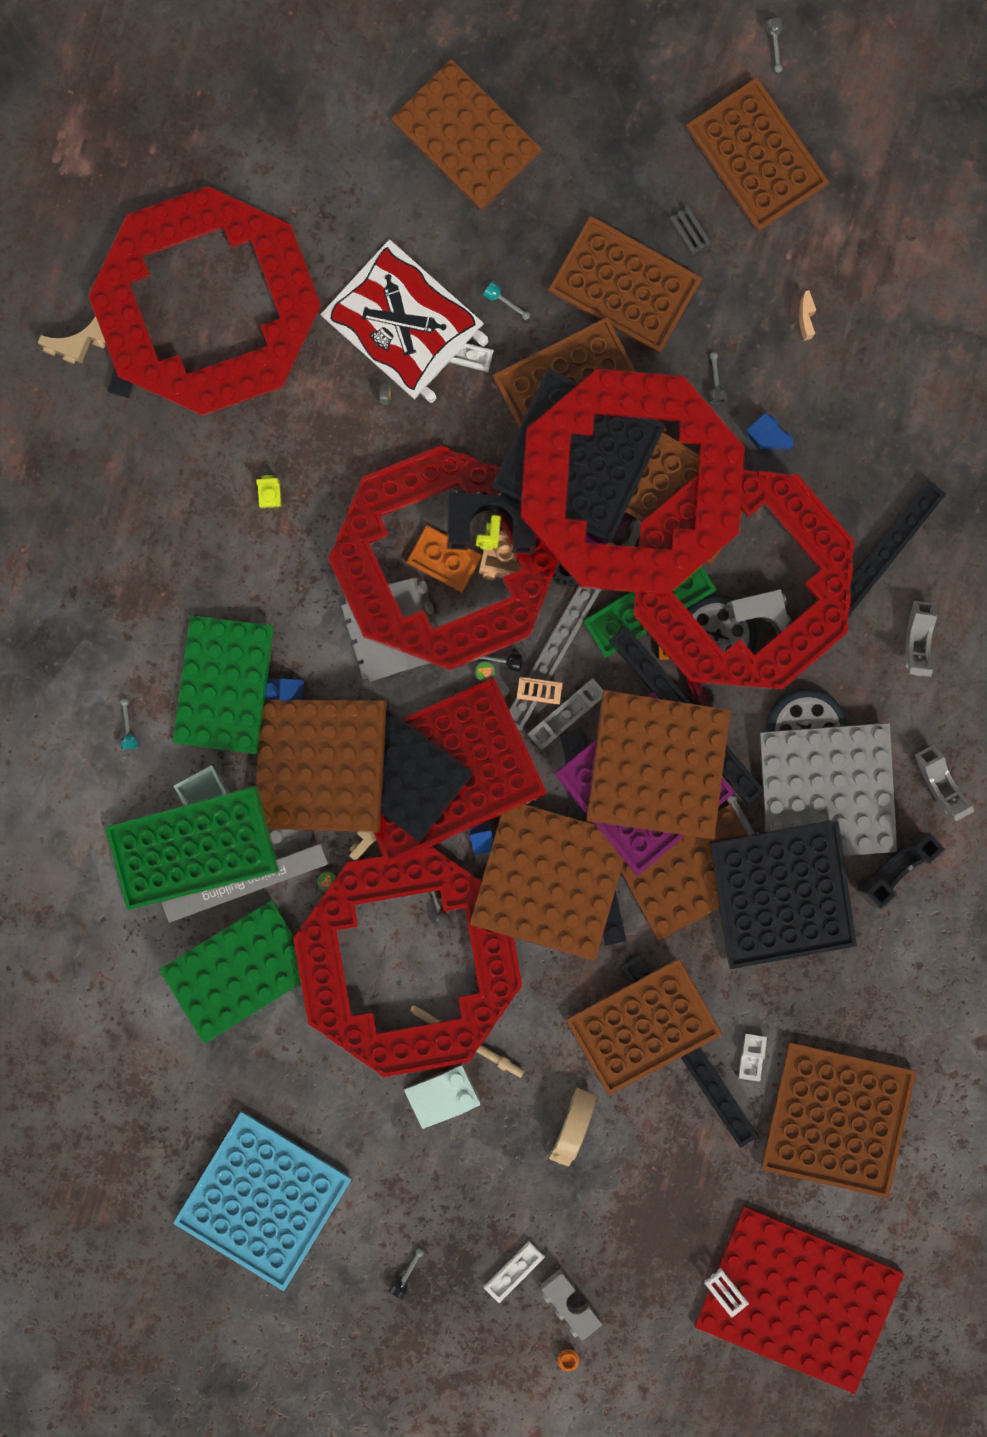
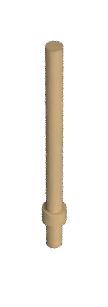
(502, 1062)

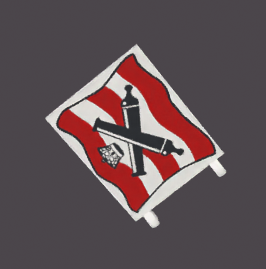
(403, 320)

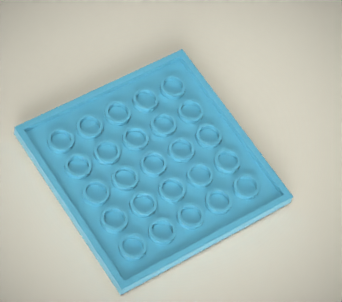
(262, 1200)

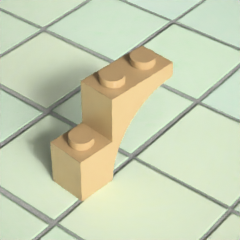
(75, 346)

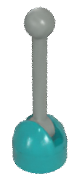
(494, 292)
(129, 740)

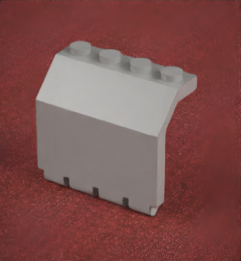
(382, 660)

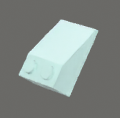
(443, 1096)

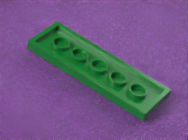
(619, 614)

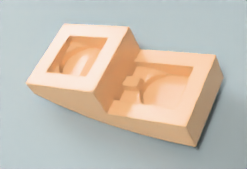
(806, 310)

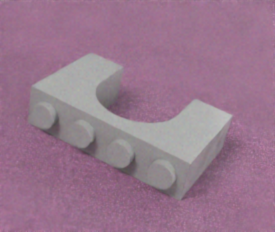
(765, 606)

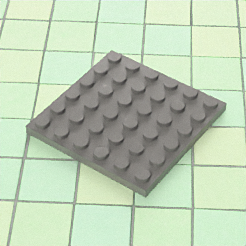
(832, 776)

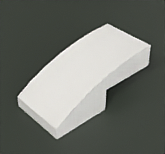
(752, 1057)

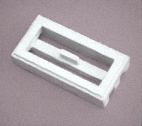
(714, 1277)

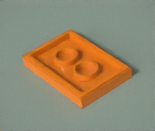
(443, 564)

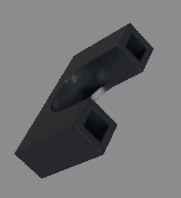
(465, 506)
(879, 886)

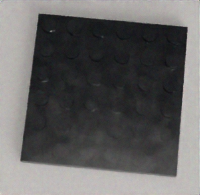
(601, 466)
(783, 894)

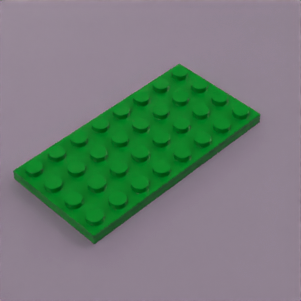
(192, 848)

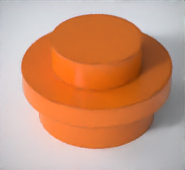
(568, 1360)

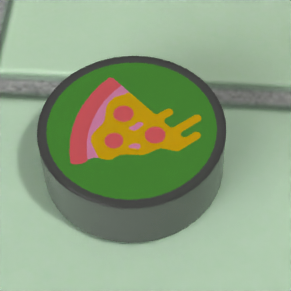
(385, 394)
(484, 671)
(325, 880)

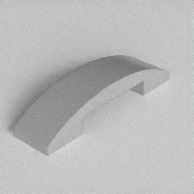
(566, 714)

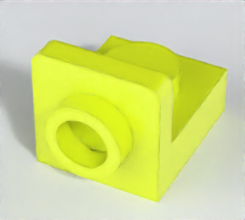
(269, 491)
(492, 535)

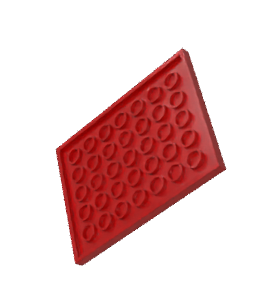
(485, 740)
(806, 1299)

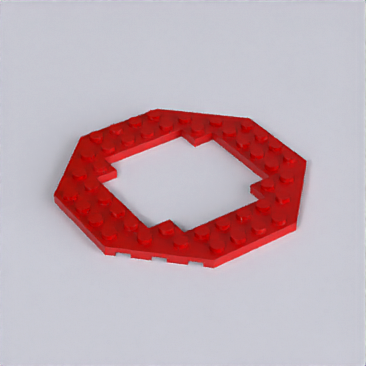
(179, 222)
(637, 397)
(370, 594)
(799, 642)
(324, 978)

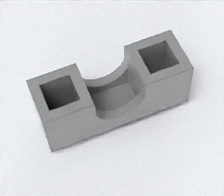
(581, 1320)

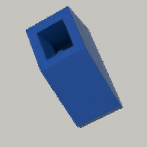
(768, 436)

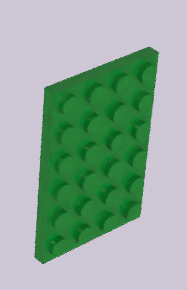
(223, 684)
(234, 972)

